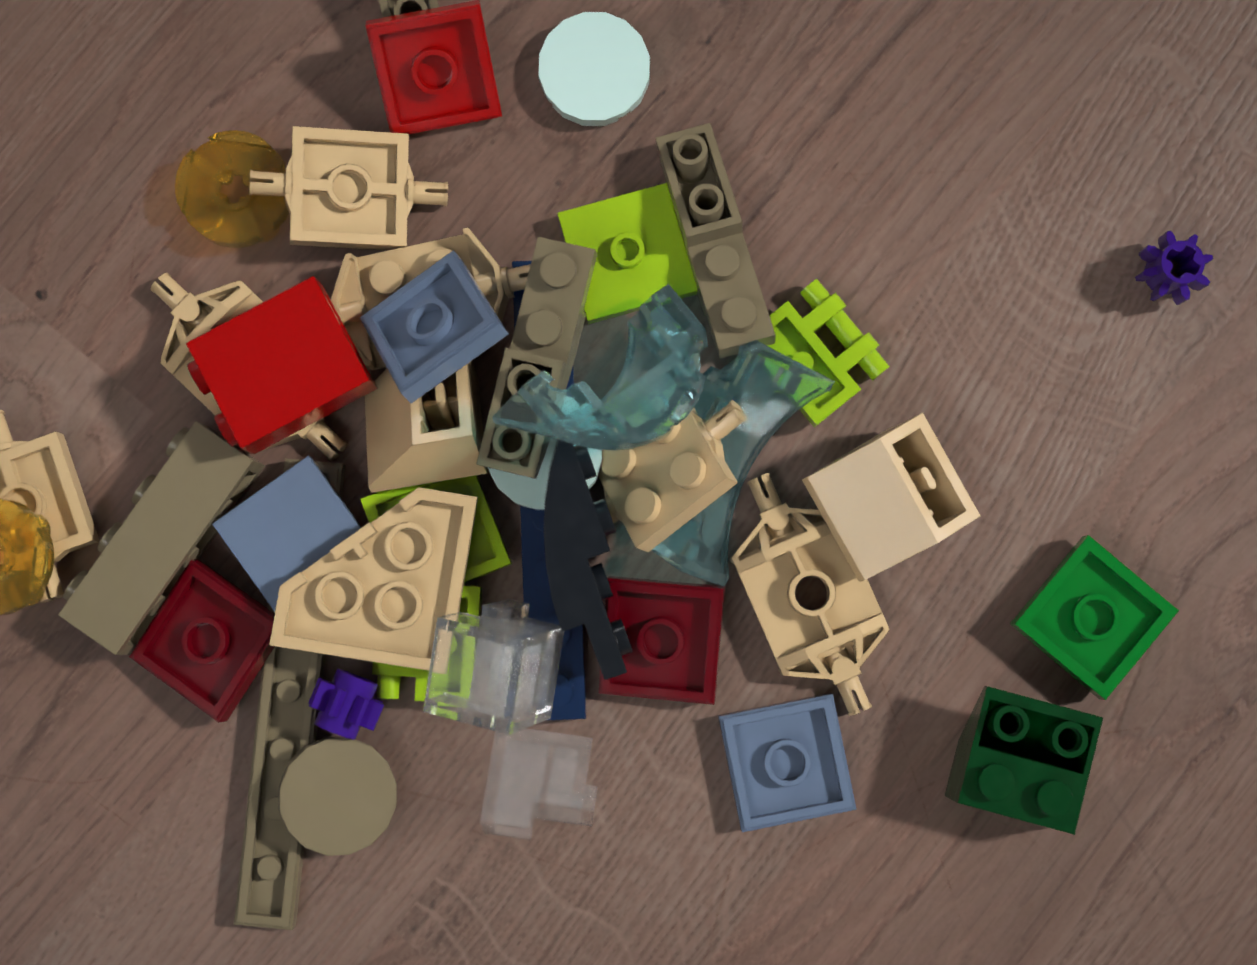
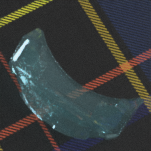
(769, 392)
(649, 397)

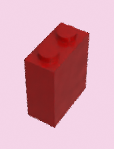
(279, 367)

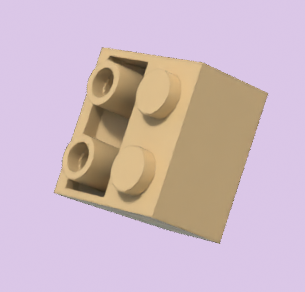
(427, 439)
(891, 497)

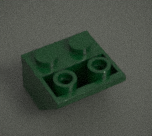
(1024, 759)

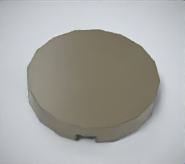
(337, 796)

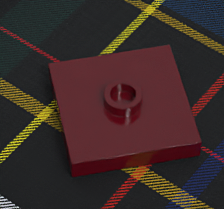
(672, 639)
(207, 641)

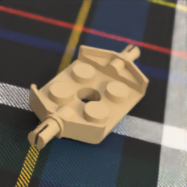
(376, 276)
(203, 313)
(807, 642)

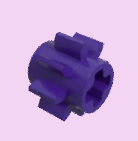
(1189, 267)
(346, 704)

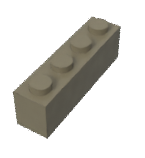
(158, 538)

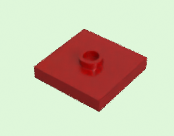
(434, 68)

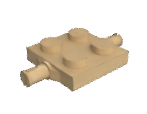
(348, 188)
(671, 479)
(46, 482)

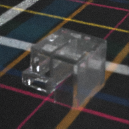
(494, 668)
(537, 778)

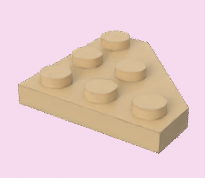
(383, 584)

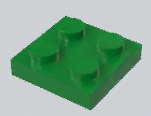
(1094, 617)

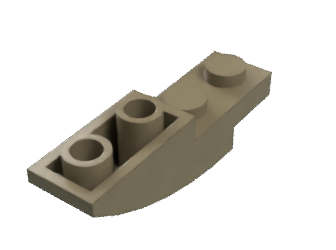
(714, 239)
(542, 340)

